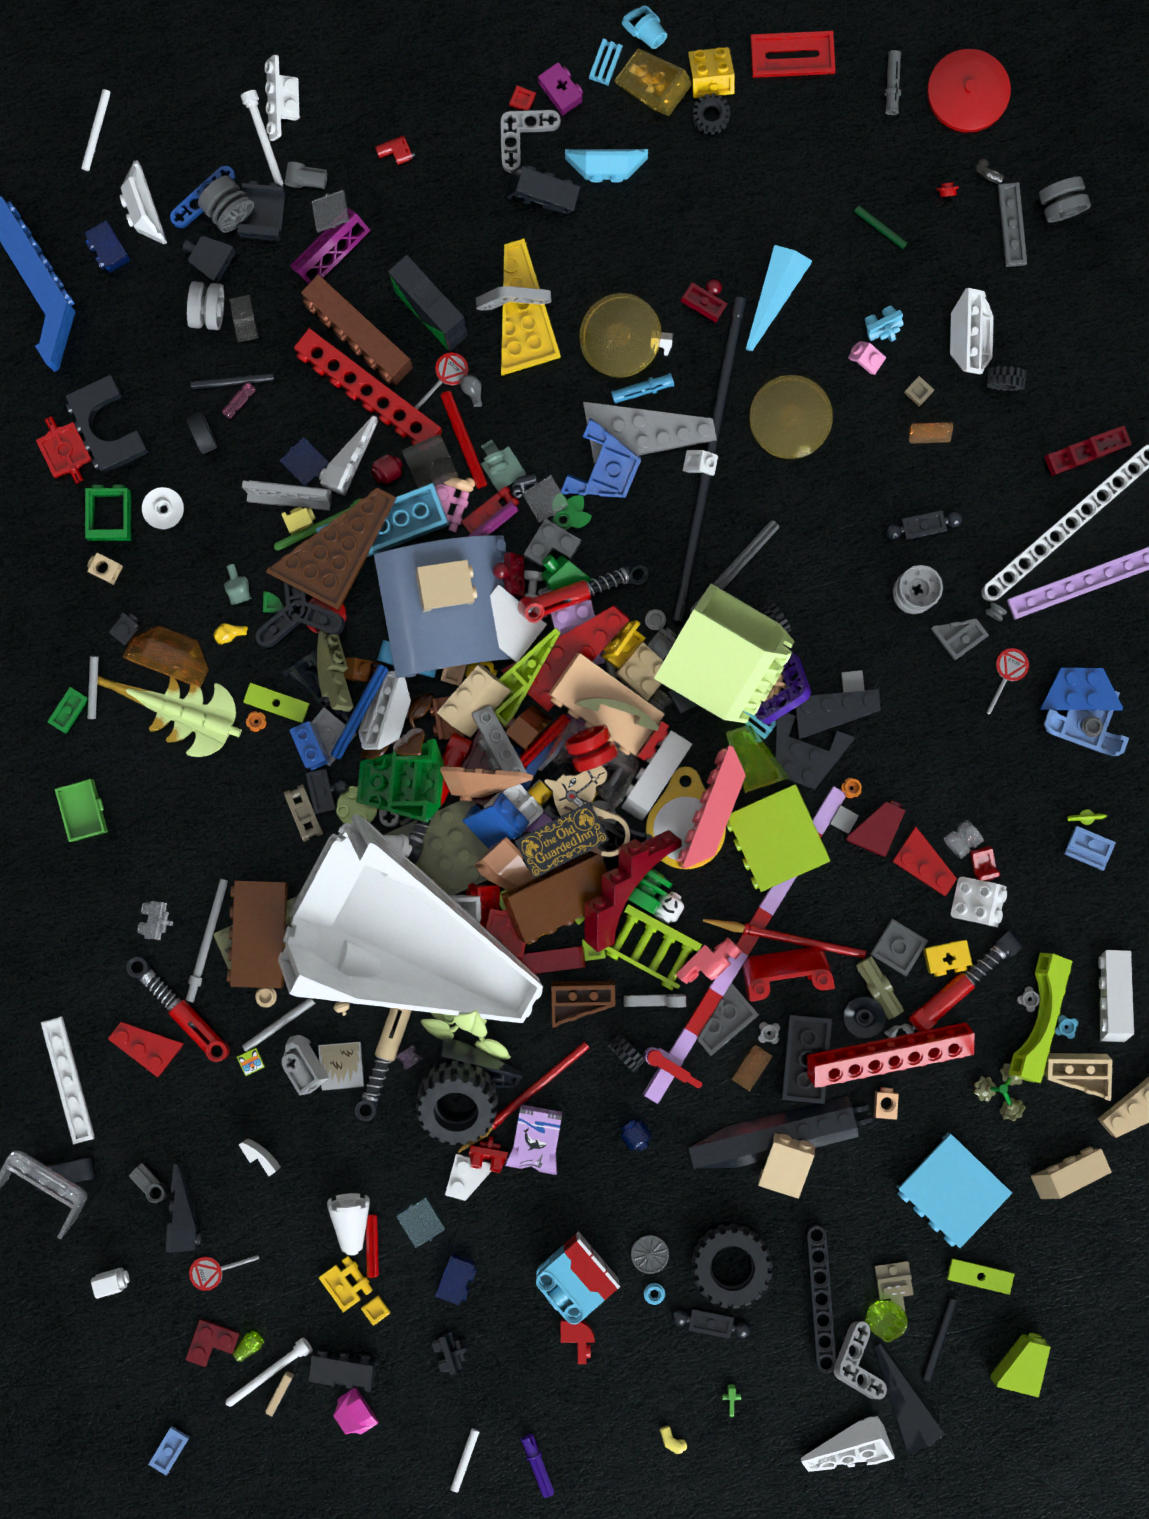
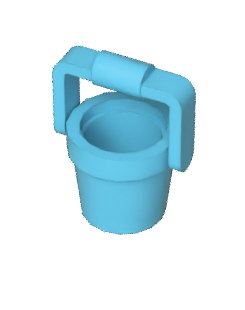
(647, 28)

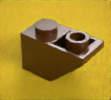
(360, 669)

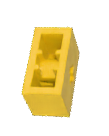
(935, 954)

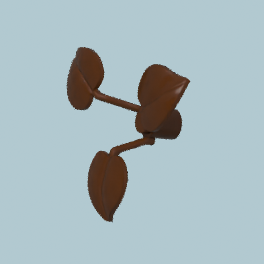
(411, 742)

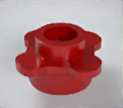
(947, 189)

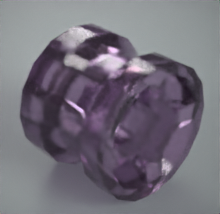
(409, 1057)

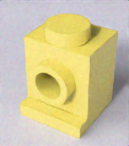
(299, 519)

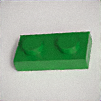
(68, 710)

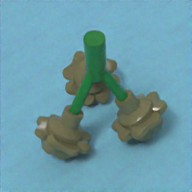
(986, 1089)

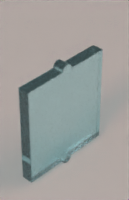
(420, 1222)

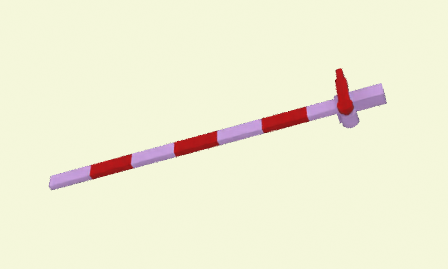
(671, 1062)

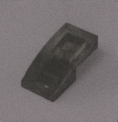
(243, 318)

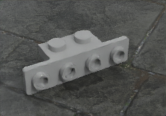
(496, 743)

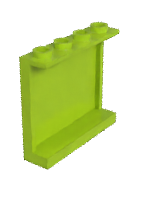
(777, 838)

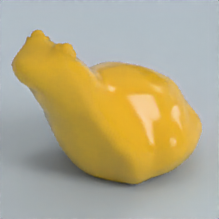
(226, 632)

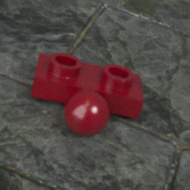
(705, 300)
(513, 573)

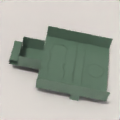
(508, 475)

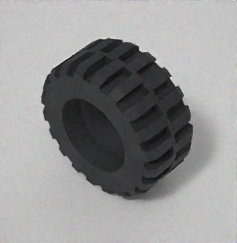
(457, 1126)
(731, 1294)

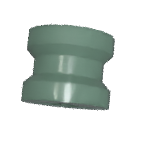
(496, 462)

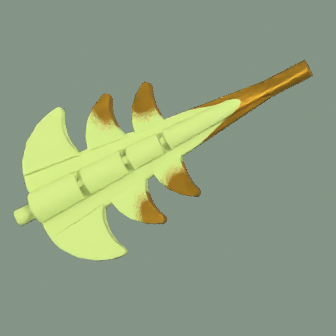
(210, 722)

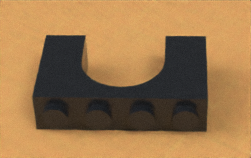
(84, 405)

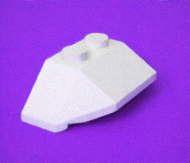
(140, 205)
(972, 331)
(386, 714)

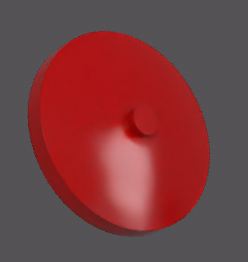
(968, 90)

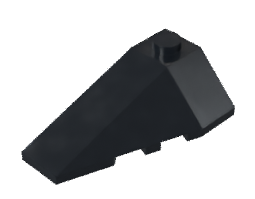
(501, 1073)
(183, 1227)

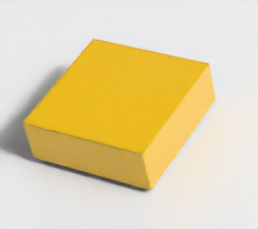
(375, 1310)

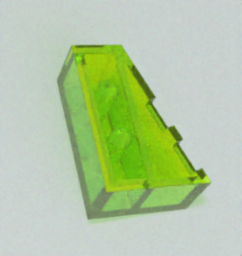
(756, 759)

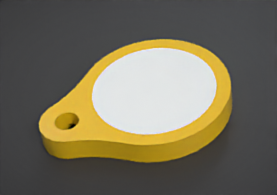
(675, 813)

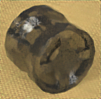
(660, 700)

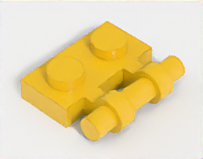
(340, 1287)

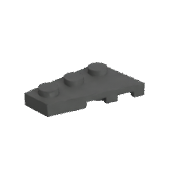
(727, 1020)

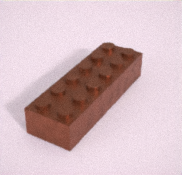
(357, 330)

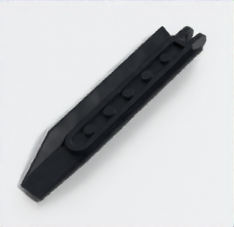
(753, 1139)

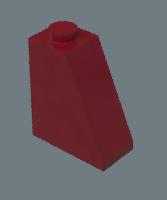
(878, 828)

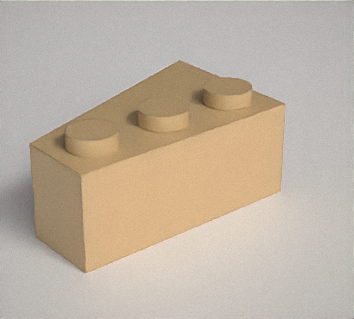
(1081, 1071)

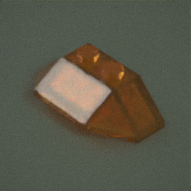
(169, 654)

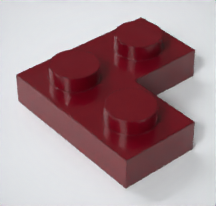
(209, 1336)

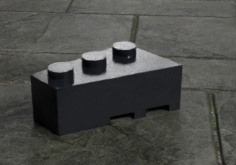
(543, 189)
(343, 1369)

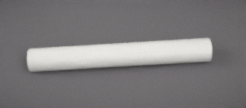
(464, 1460)

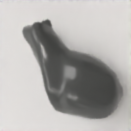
(472, 387)

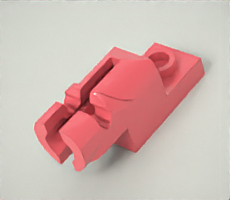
(709, 962)

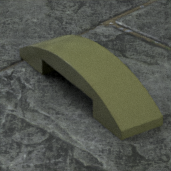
(641, 718)

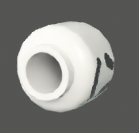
(670, 908)

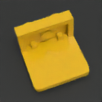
(623, 644)

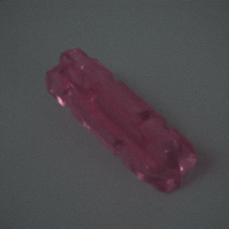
(238, 400)

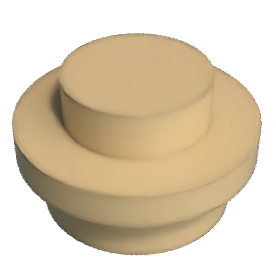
(266, 997)

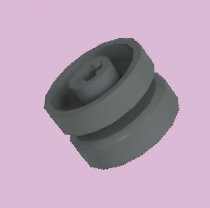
(1064, 199)

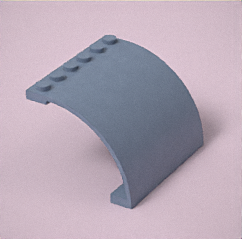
(444, 634)

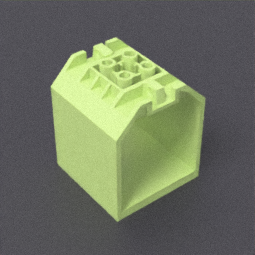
(726, 656)

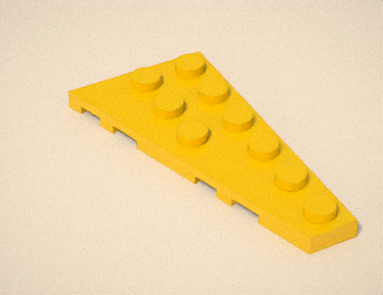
(525, 326)

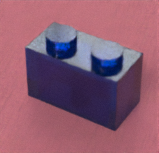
(107, 246)
(455, 1279)

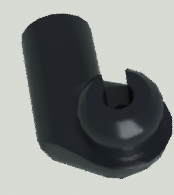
(521, 483)

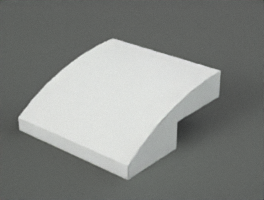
(522, 801)
(255, 1151)

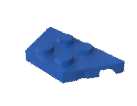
(1081, 691)

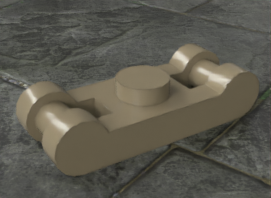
(303, 813)

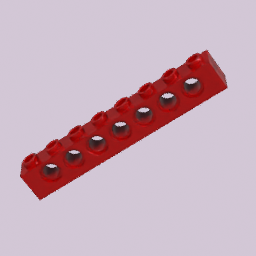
(311, 342)
(890, 1054)

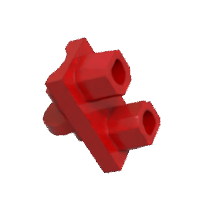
(478, 1154)

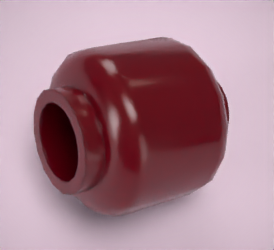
(386, 469)

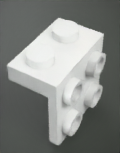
(979, 901)

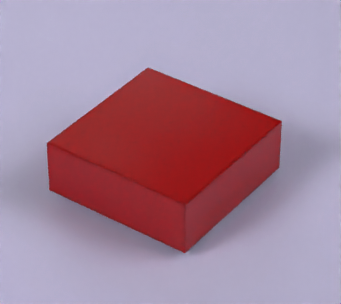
(522, 99)

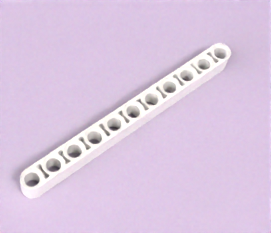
(1061, 528)

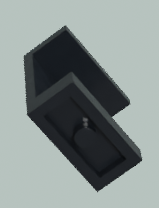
(268, 211)

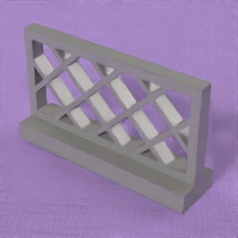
(288, 495)

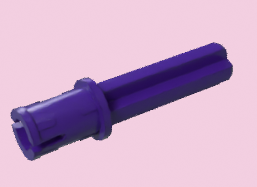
(537, 1465)

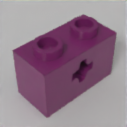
(560, 76)

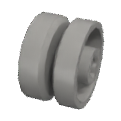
(205, 305)

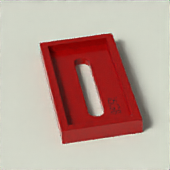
(789, 42)

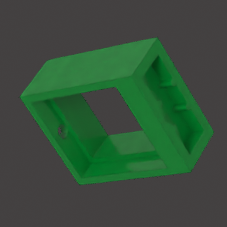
(107, 535)

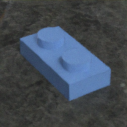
(169, 1450)

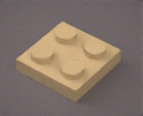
(640, 670)

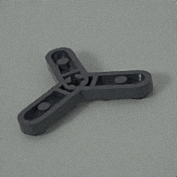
(310, 615)

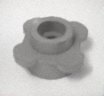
(1023, 999)
(774, 1033)

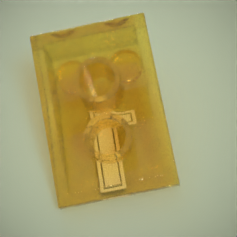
(654, 81)

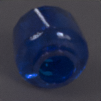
(636, 1135)

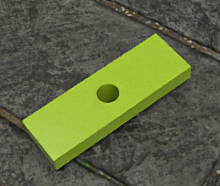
(264, 699)
(992, 1279)

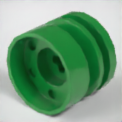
(646, 889)

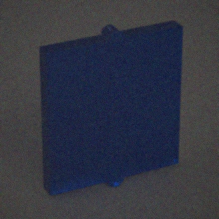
(304, 461)

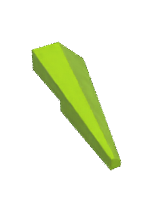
(521, 676)

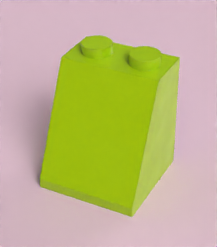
(1023, 1366)

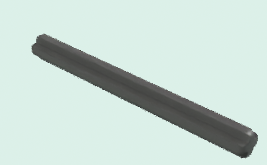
(744, 557)

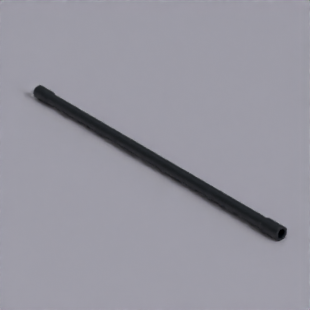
(680, 603)

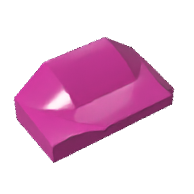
(354, 1413)

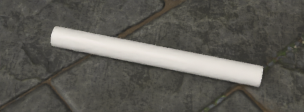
(95, 130)

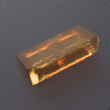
(930, 432)

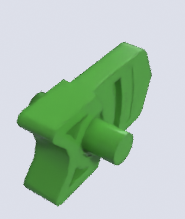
(731, 1396)

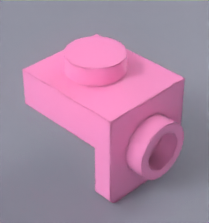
(867, 356)

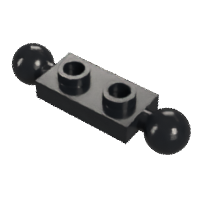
(924, 525)
(711, 1323)

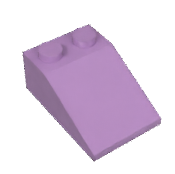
(573, 616)

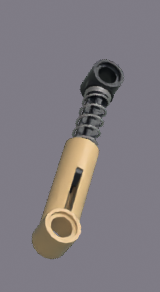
(385, 1053)

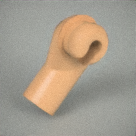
(463, 485)

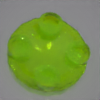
(886, 1320)

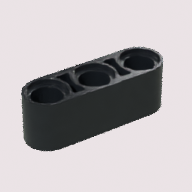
(75, 1170)

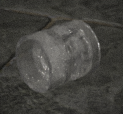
(963, 839)

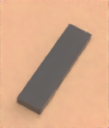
(1012, 224)

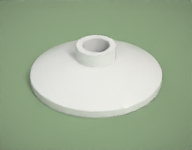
(152, 508)

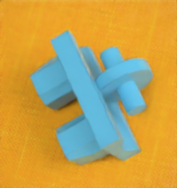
(886, 326)

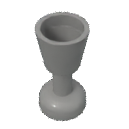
(533, 577)

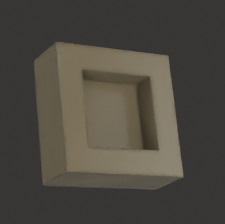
(919, 391)

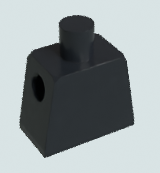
(209, 257)

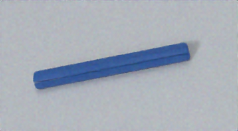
(359, 711)

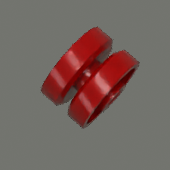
(591, 748)

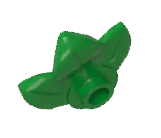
(574, 514)

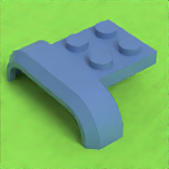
(1071, 729)

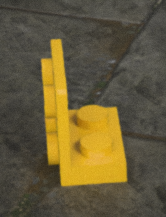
(712, 72)

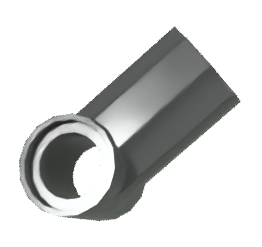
(300, 175)
(147, 1182)

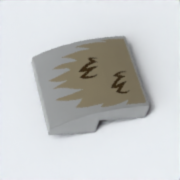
(342, 1065)

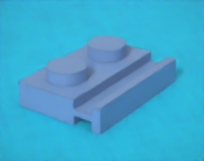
(1089, 848)

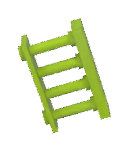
(651, 926)

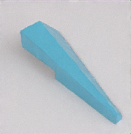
(782, 276)

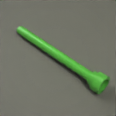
(308, 531)

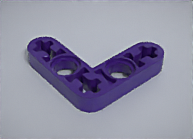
(770, 710)

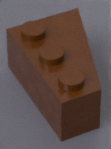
(527, 727)
(580, 998)

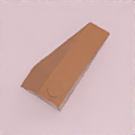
(480, 782)
(504, 865)

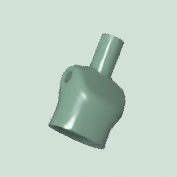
(237, 586)

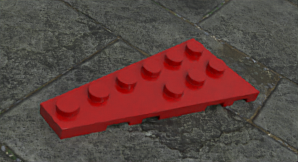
(585, 639)

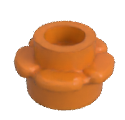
(256, 726)
(856, 788)

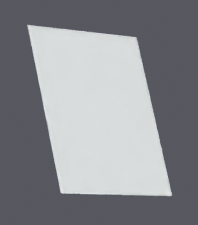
(513, 630)

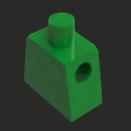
(561, 573)

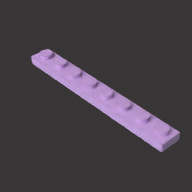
(1079, 583)

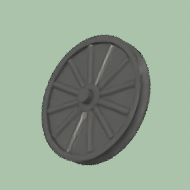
(649, 1254)

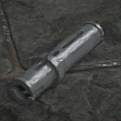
(893, 75)

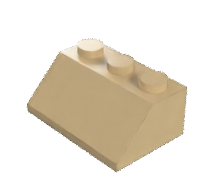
(475, 693)

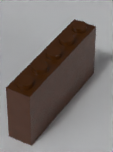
(554, 897)
(257, 934)

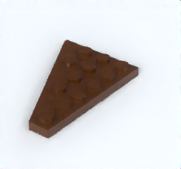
(334, 555)

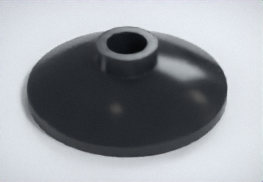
(860, 1026)

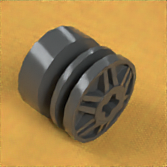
(225, 203)

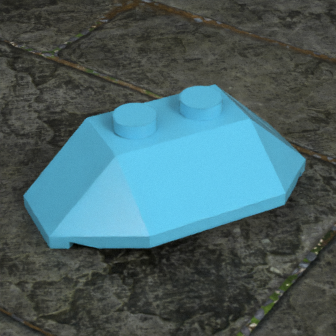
(606, 163)

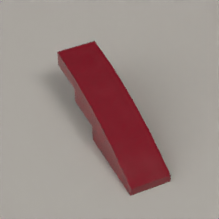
(1088, 450)

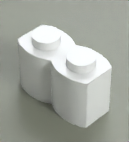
(109, 1282)

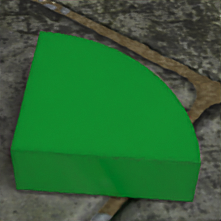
(271, 603)

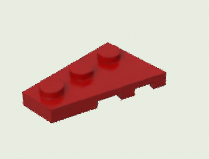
(924, 863)

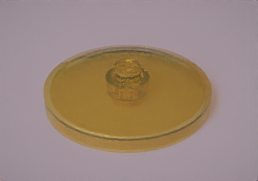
(620, 335)
(791, 416)

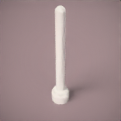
(251, 99)
(301, 1349)

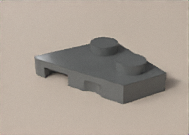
(960, 636)

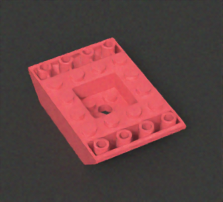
(715, 810)

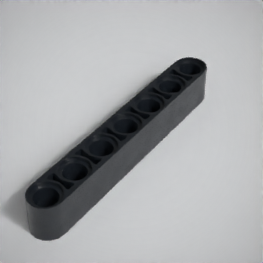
(820, 1308)

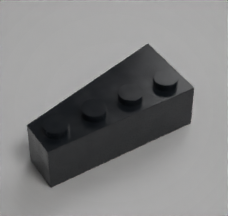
(834, 709)

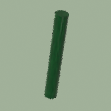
(881, 227)

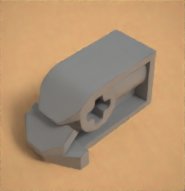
(302, 1065)

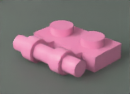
(447, 497)

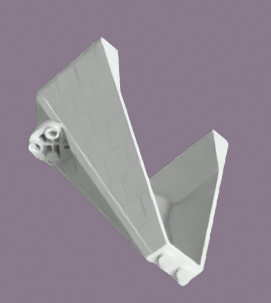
(392, 938)

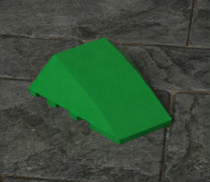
(403, 782)

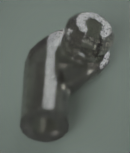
(982, 168)

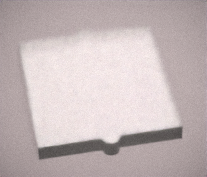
(330, 211)
(545, 499)

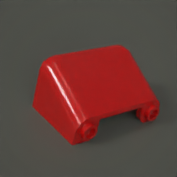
(783, 965)

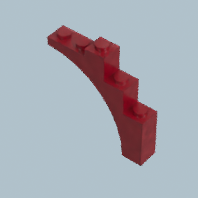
(617, 885)

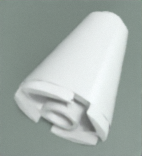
(349, 1220)

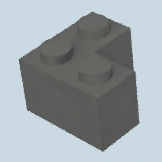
(549, 539)

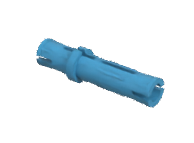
(651, 385)

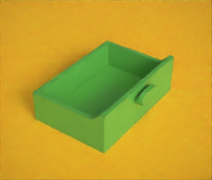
(81, 810)

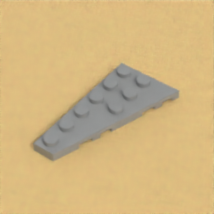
(649, 430)

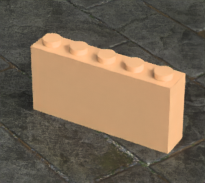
(587, 680)

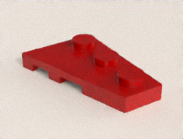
(145, 1047)

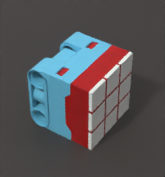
(576, 1279)

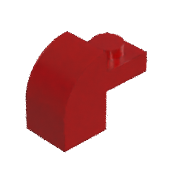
(578, 1333)

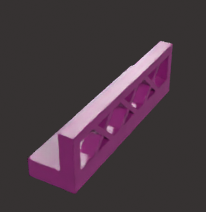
(324, 243)

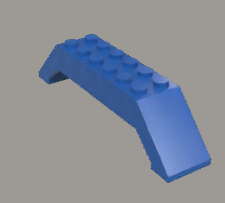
(41, 281)

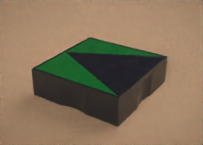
(428, 303)

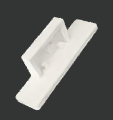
(282, 98)

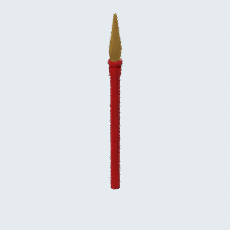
(756, 931)
(500, 1116)

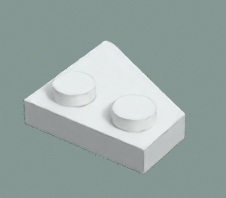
(464, 1178)

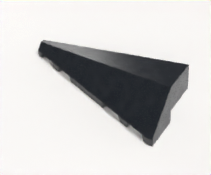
(305, 673)
(615, 833)
(913, 1418)

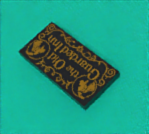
(562, 840)

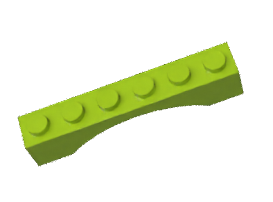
(1031, 1058)

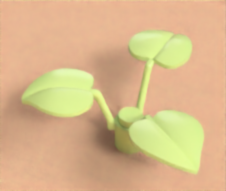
(472, 1023)

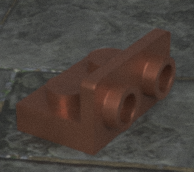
(442, 727)

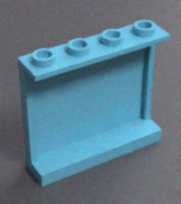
(953, 1191)

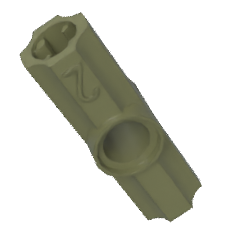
(879, 987)

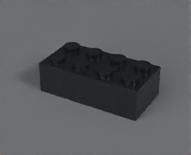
(803, 1037)

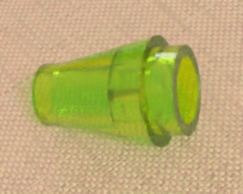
(250, 1344)

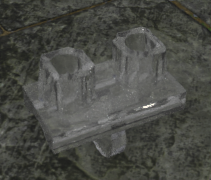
(156, 920)

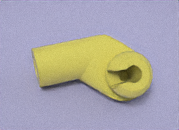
(671, 1443)

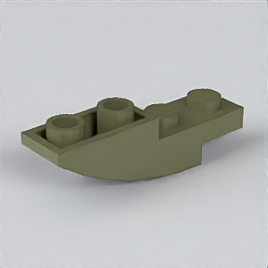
(331, 669)

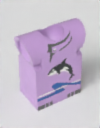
(536, 1139)

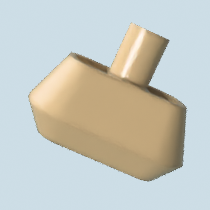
(341, 1007)

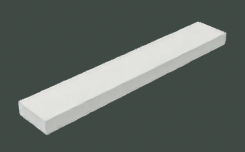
(67, 1080)

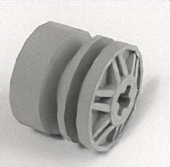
(928, 585)

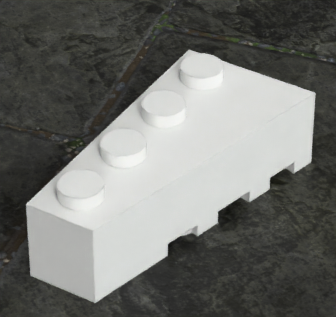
(655, 777)
(1116, 996)

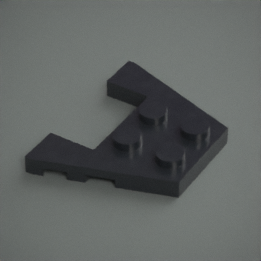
(805, 762)

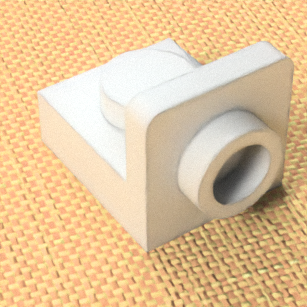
(700, 462)

